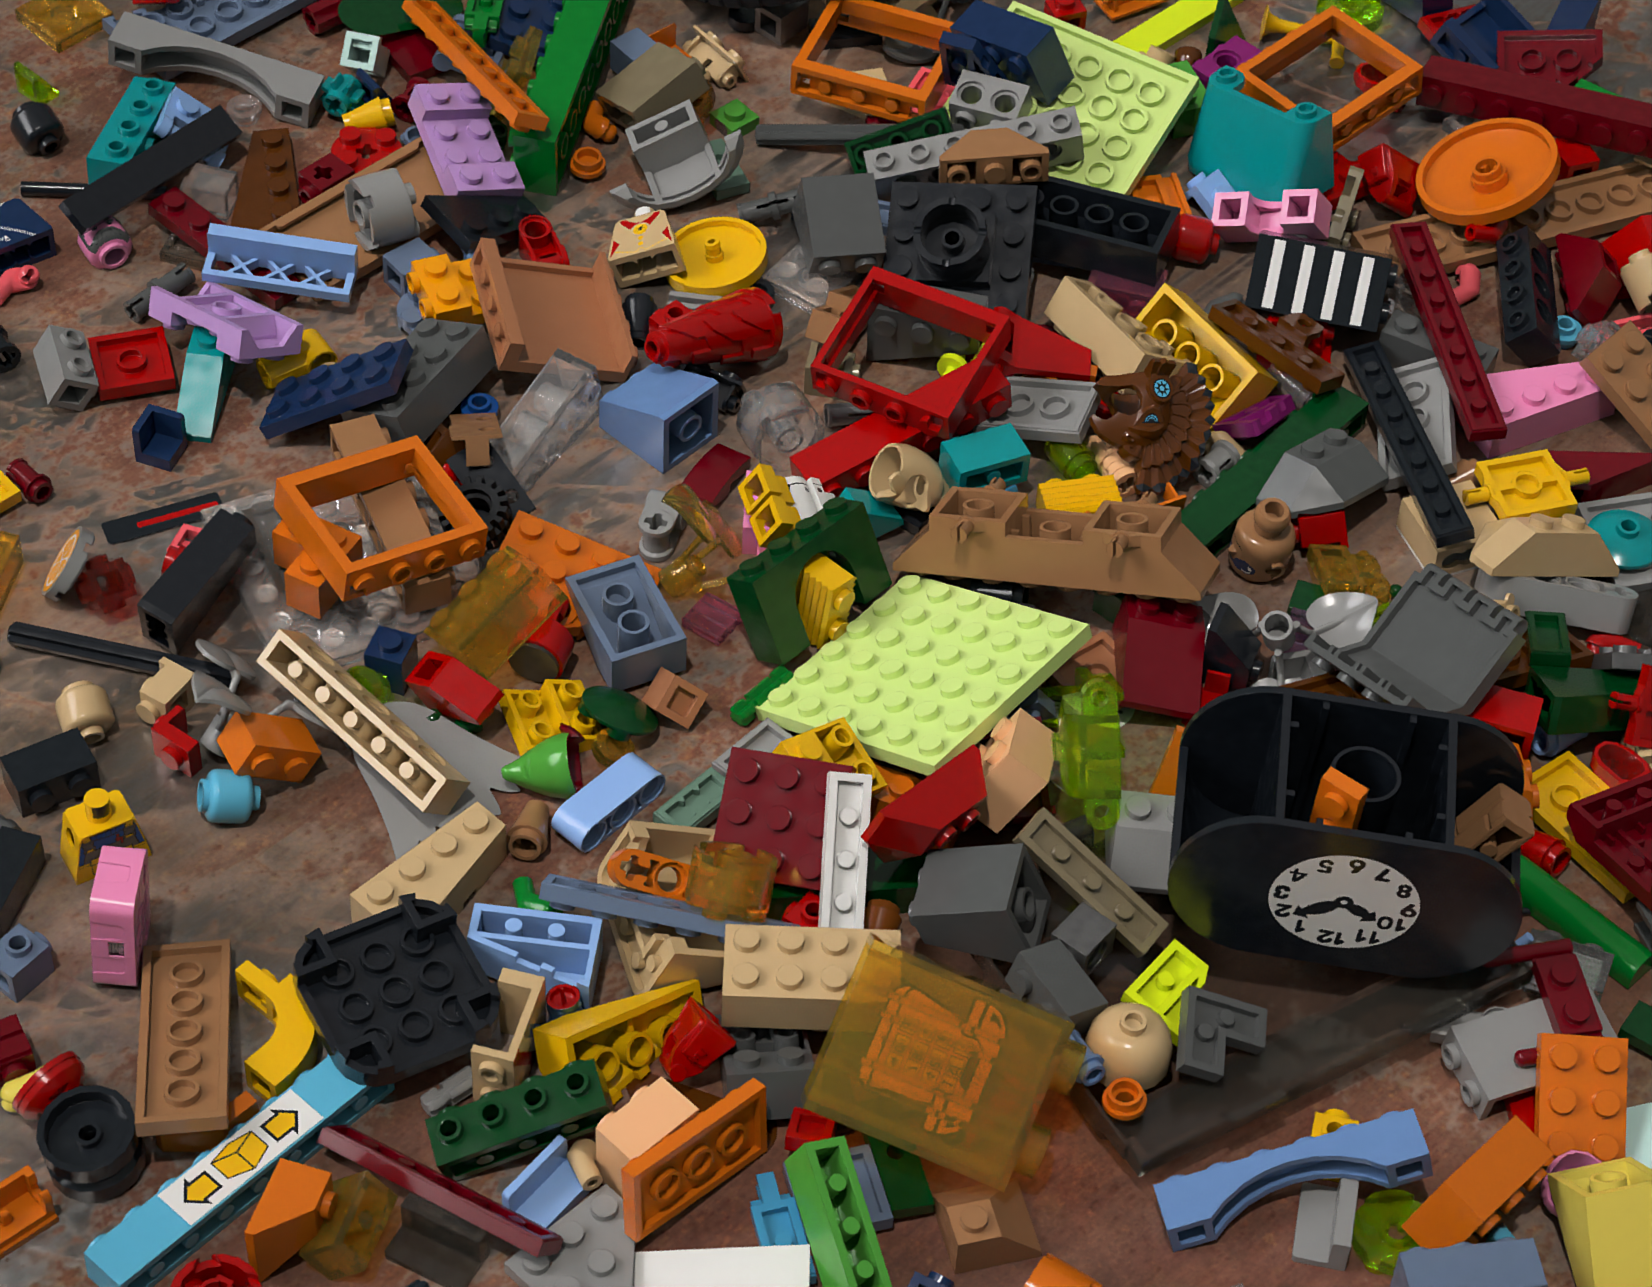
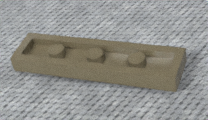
(1091, 881)

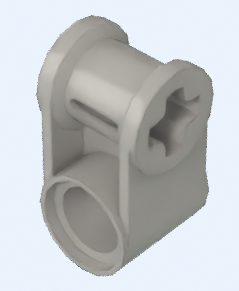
(659, 528)

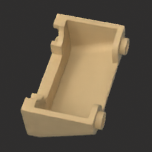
(660, 954)

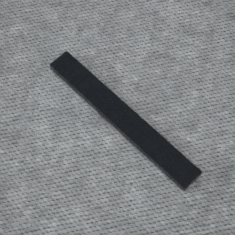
(1409, 445)

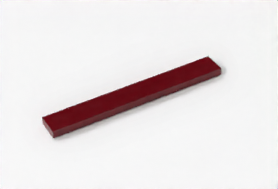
(1448, 332)

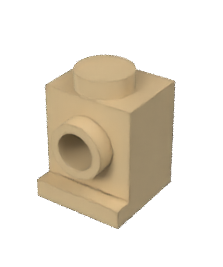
(165, 690)

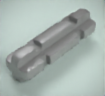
(450, 1092)

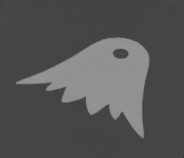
(467, 753)

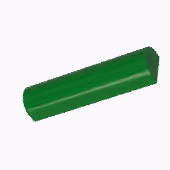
(1576, 919)

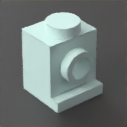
(364, 52)

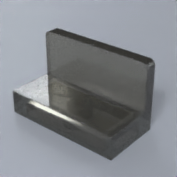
(438, 1244)

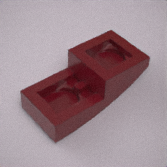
(716, 472)

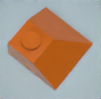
(288, 1215)

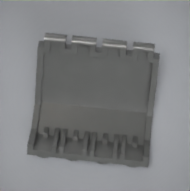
(1430, 647)

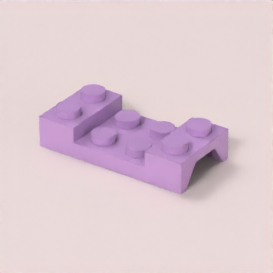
(462, 141)
(240, 324)

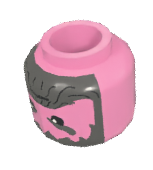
(106, 244)

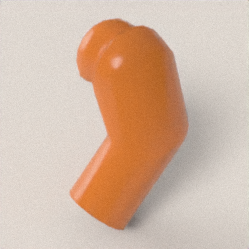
(596, 124)

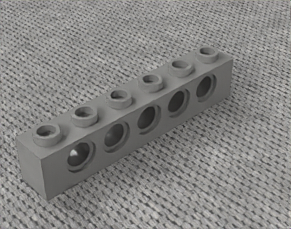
(919, 159)

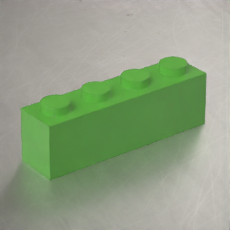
(836, 1215)

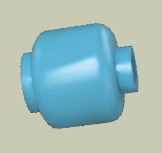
(227, 797)

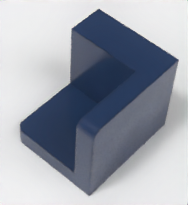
(159, 437)

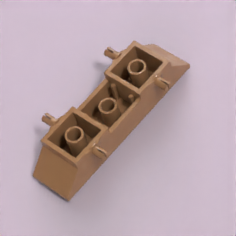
(1116, 550)

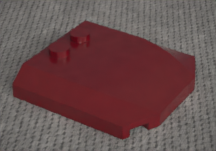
(1618, 833)

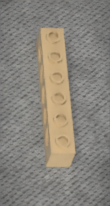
(363, 722)

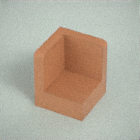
(674, 697)

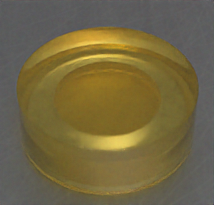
(609, 750)

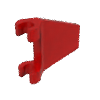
(1042, 352)

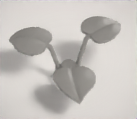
(1335, 617)
(209, 690)

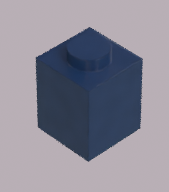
(393, 655)

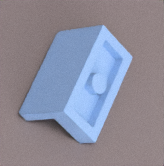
(545, 1187)

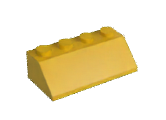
(1228, 368)

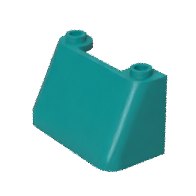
(1258, 144)

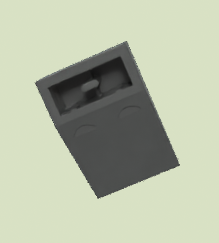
(773, 1057)

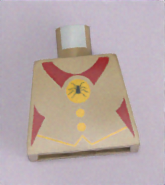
(644, 248)

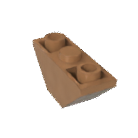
(994, 158)

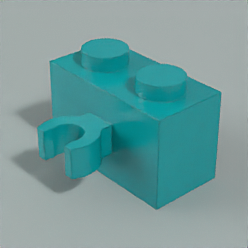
(984, 455)

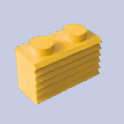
(1077, 494)
(824, 599)

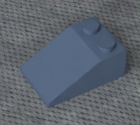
(627, 623)

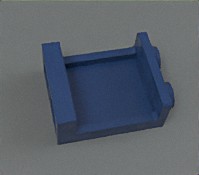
(1474, 33)

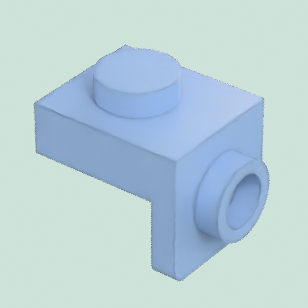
(1204, 189)

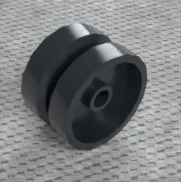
(91, 1143)

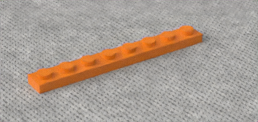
(476, 65)

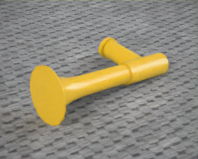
(1273, 24)

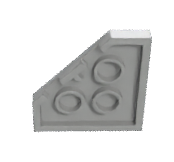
(592, 1250)

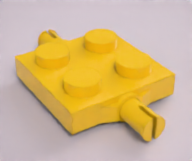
(1526, 485)

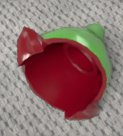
(550, 766)

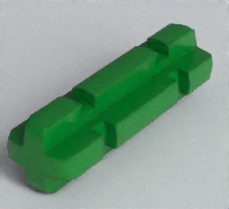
(744, 710)

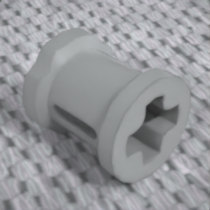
(1216, 462)

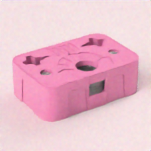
(119, 915)

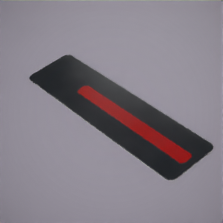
(158, 519)

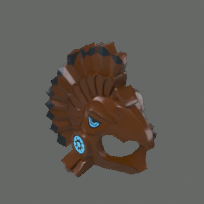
(1159, 425)

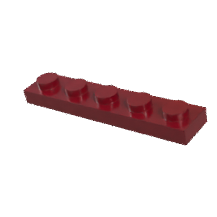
(191, 224)

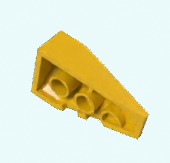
(618, 1034)

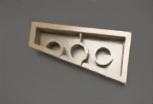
(441, 867)

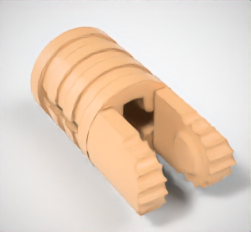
(1111, 463)

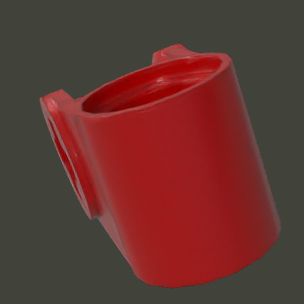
(539, 241)

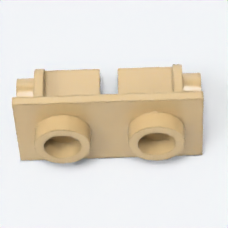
(724, 66)

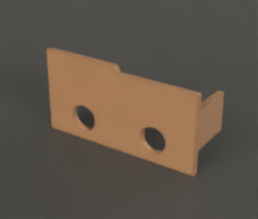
(476, 431)

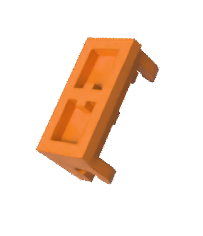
(23, 1210)

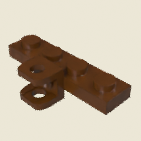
(1281, 344)

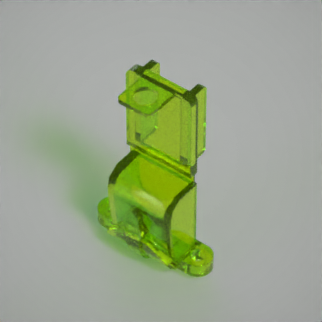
(1089, 742)

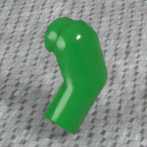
(527, 898)

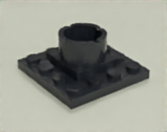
(965, 238)

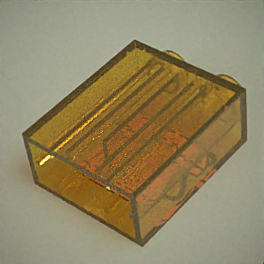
(942, 1064)

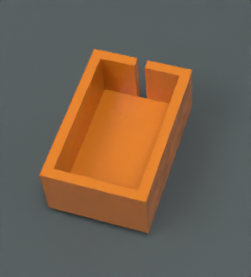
(1480, 1187)

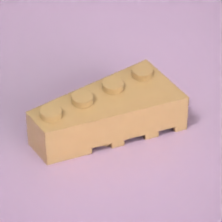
(1098, 323)

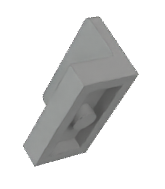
(1325, 1224)

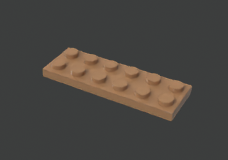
(184, 1038)

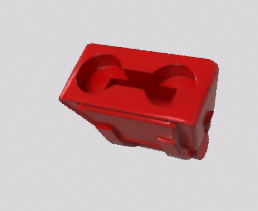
(1390, 178)
(693, 1042)

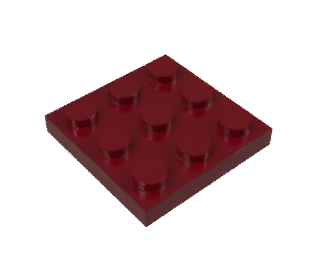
(778, 808)

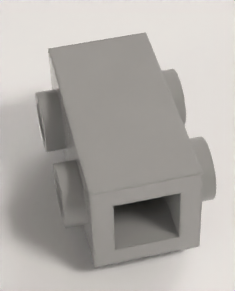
(66, 368)

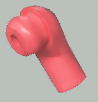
(18, 280)
(1468, 283)

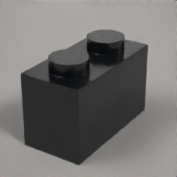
(50, 772)

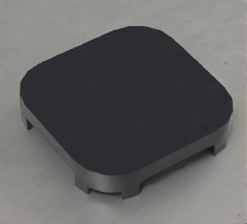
(395, 992)

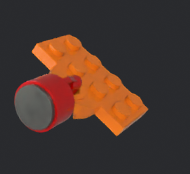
(559, 556)

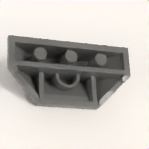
(1324, 474)

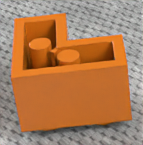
(304, 583)

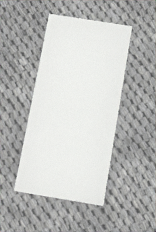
(724, 1267)

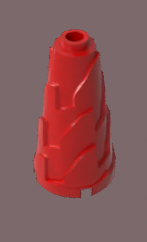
(722, 331)

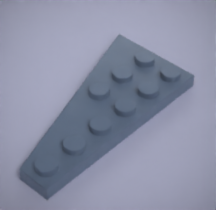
(217, 19)

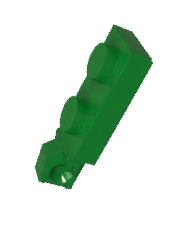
(483, 18)

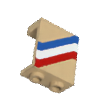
(520, 1011)

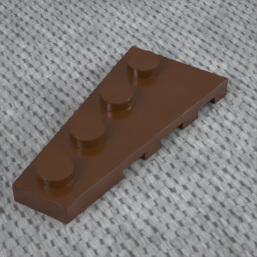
(267, 181)

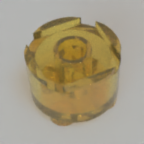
(731, 881)

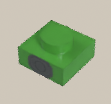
(734, 117)

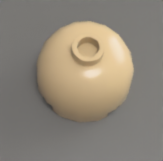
(1132, 1043)

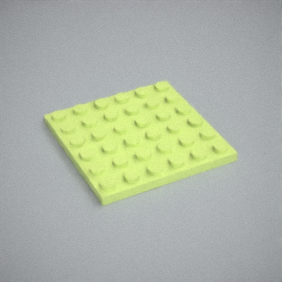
(1121, 103)
(926, 671)

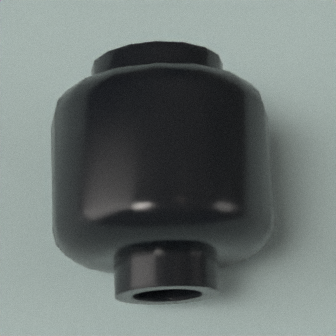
(37, 128)

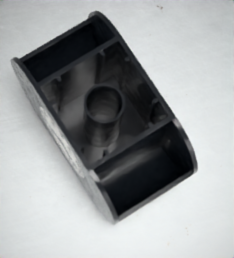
(1360, 899)

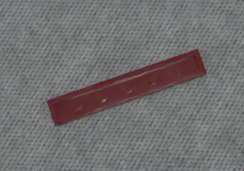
(441, 1190)

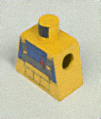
(95, 823)

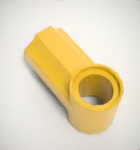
(313, 353)

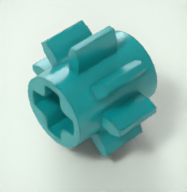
(341, 94)

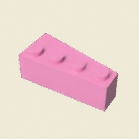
(1543, 404)

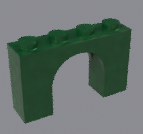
(767, 583)

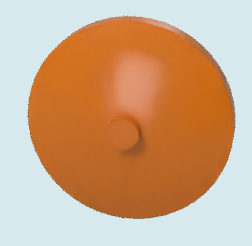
(1488, 171)

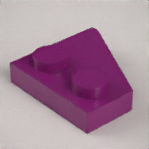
(1256, 418)

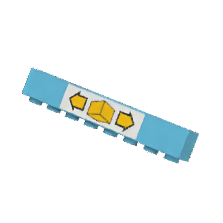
(226, 1179)

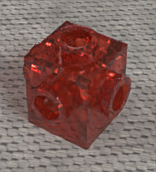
(119, 583)

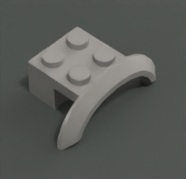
(677, 159)

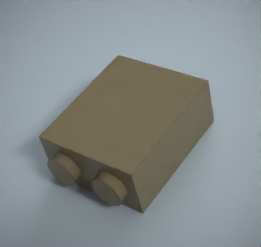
(652, 85)

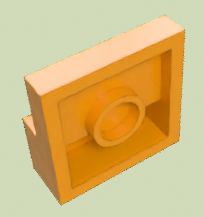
(445, 289)

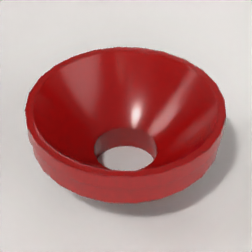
(51, 1080)

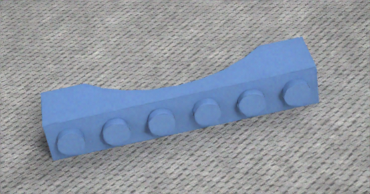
(1378, 1151)

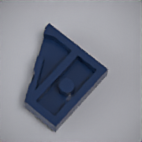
(963, 52)

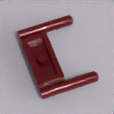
(1560, 987)

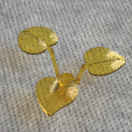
(711, 528)

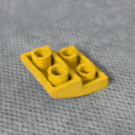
(538, 713)

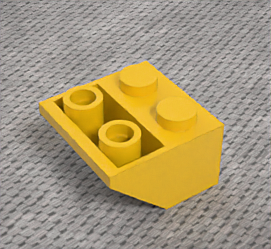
(833, 744)

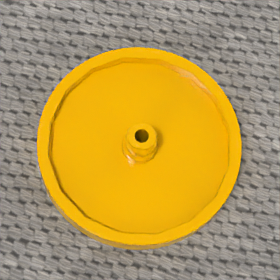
(719, 256)

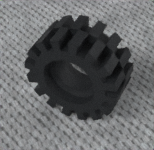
(488, 495)

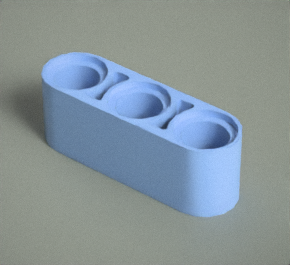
(608, 802)

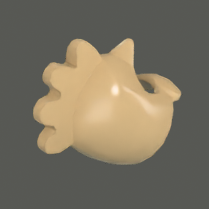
(906, 478)

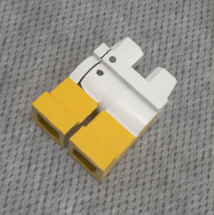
(779, 501)

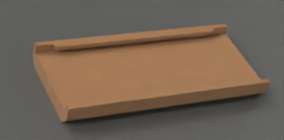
(328, 220)

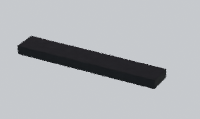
(150, 170)

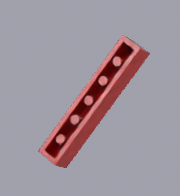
(848, 454)

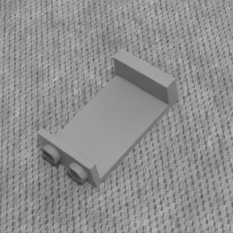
(1485, 1047)

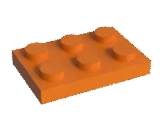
(1581, 1094)

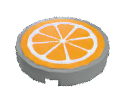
(68, 564)

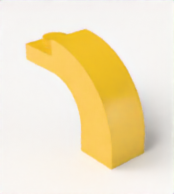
(294, 1041)

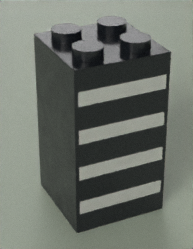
(1321, 280)

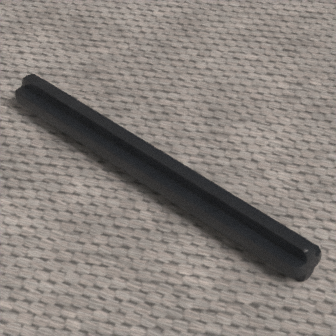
(105, 651)

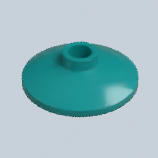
(1626, 537)

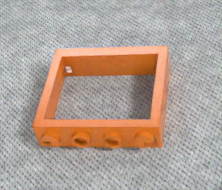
(1398, 88)
(861, 91)
(363, 471)

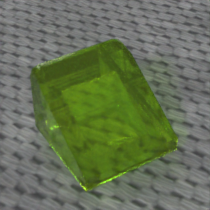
(33, 85)

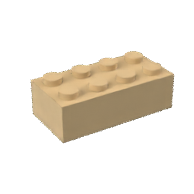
(789, 973)

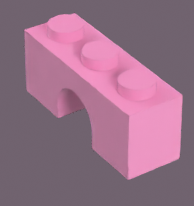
(1243, 216)

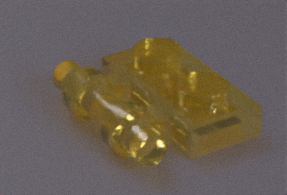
(1348, 572)

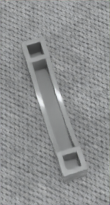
(153, 47)

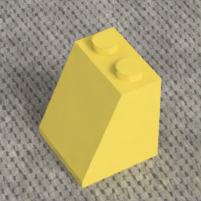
(1606, 1222)

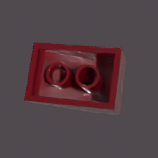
(1159, 655)

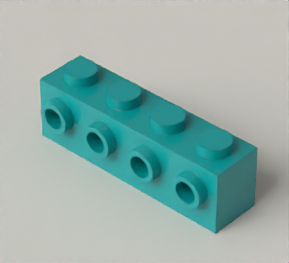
(129, 127)

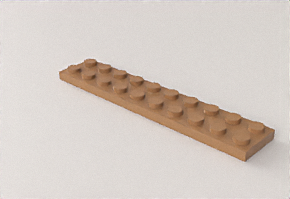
(1573, 206)

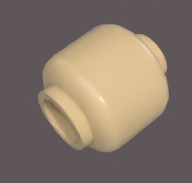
(86, 708)

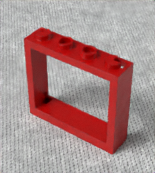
(926, 304)

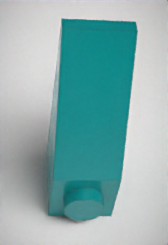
(203, 385)

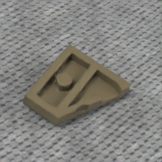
(1345, 215)

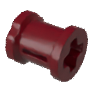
(400, 103)

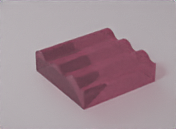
(712, 618)

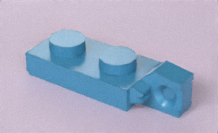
(777, 1217)

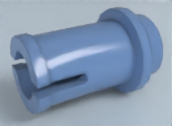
(1092, 1067)

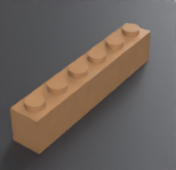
(392, 514)

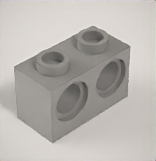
(991, 98)

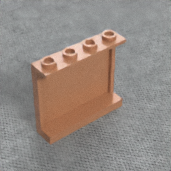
(552, 306)

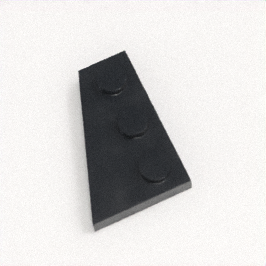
(475, 217)

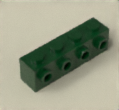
(519, 1119)

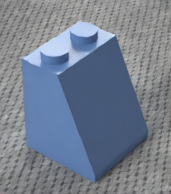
(662, 414)

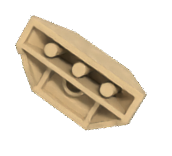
(1542, 548)

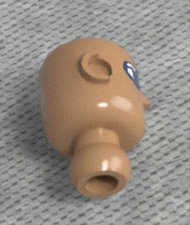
(1263, 541)

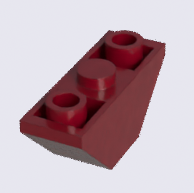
(1588, 277)

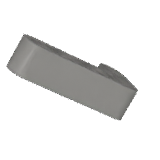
(1583, 600)

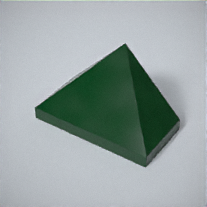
(1223, 26)

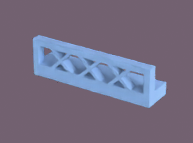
(282, 256)

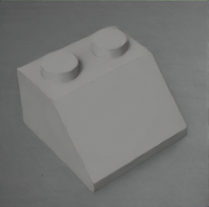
(1141, 841)

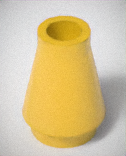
(373, 114)

